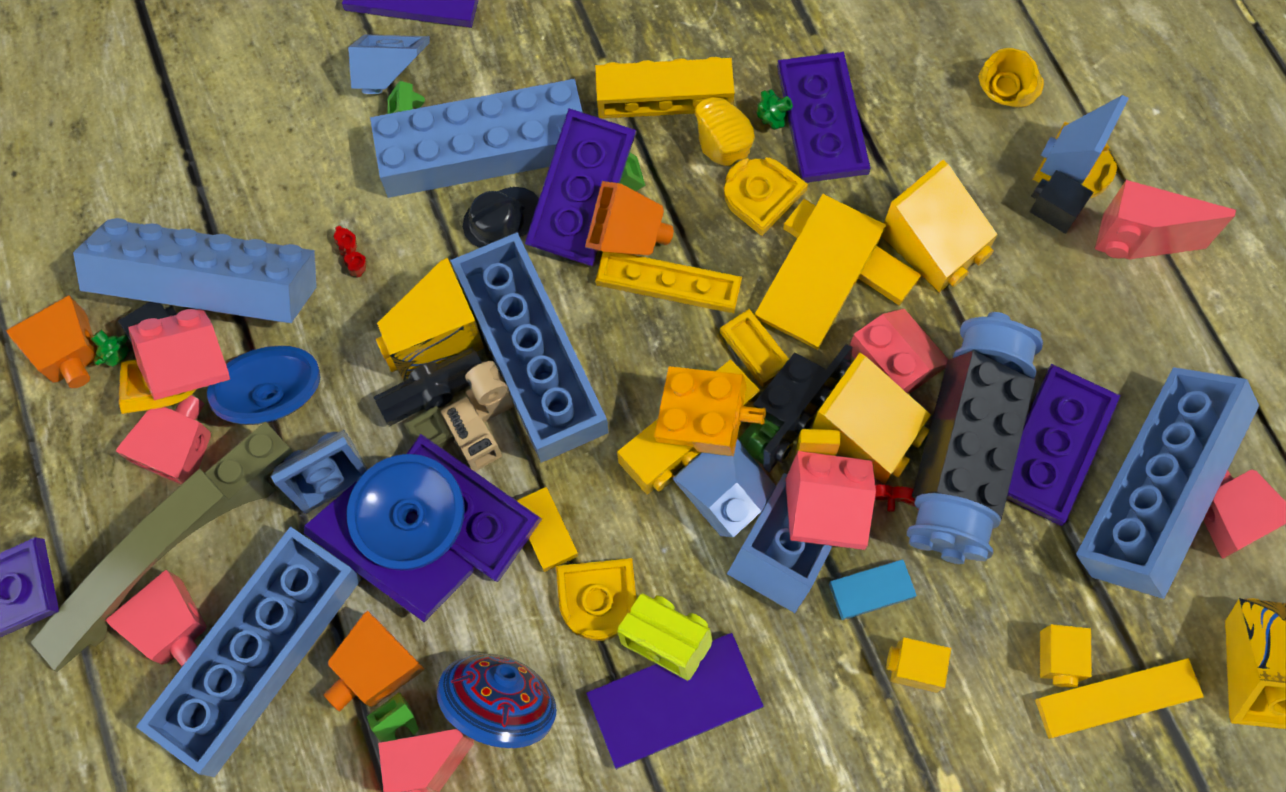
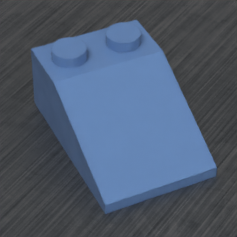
(320, 471)
(773, 562)

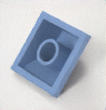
(381, 58)
(1082, 141)
(726, 489)

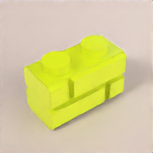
(665, 635)

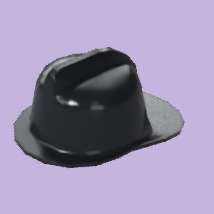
(499, 215)

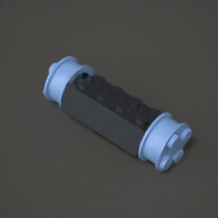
(974, 438)

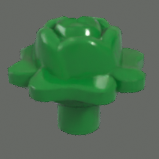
(773, 109)
(110, 349)

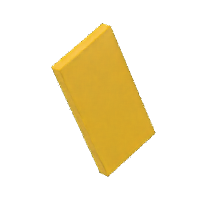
(820, 271)

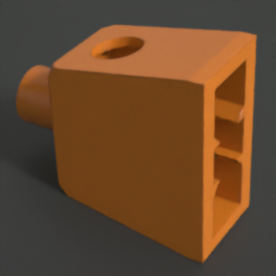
(626, 222)
(58, 342)
(369, 665)

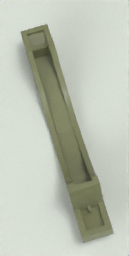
(200, 499)

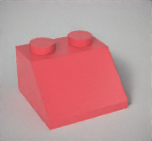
(900, 349)
(178, 353)
(830, 500)
(422, 761)

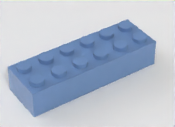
(471, 138)
(196, 270)
(530, 347)
(1168, 481)
(249, 653)

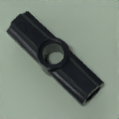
(427, 387)

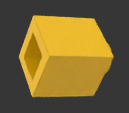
(1065, 654)
(919, 664)

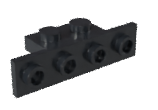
(795, 398)

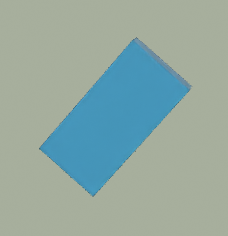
(872, 589)

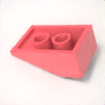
(1158, 222)

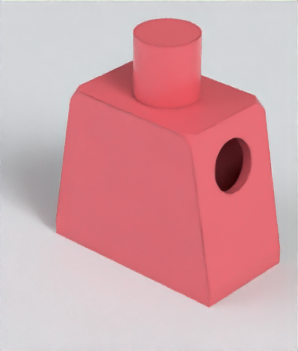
(168, 441)
(1243, 512)
(161, 620)

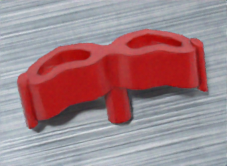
(347, 246)
(893, 494)

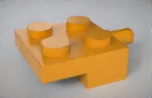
(704, 410)

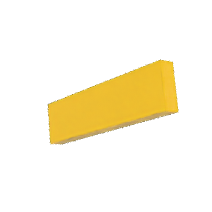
(881, 271)
(669, 281)
(1118, 698)

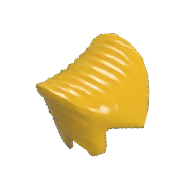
(1011, 78)
(723, 131)

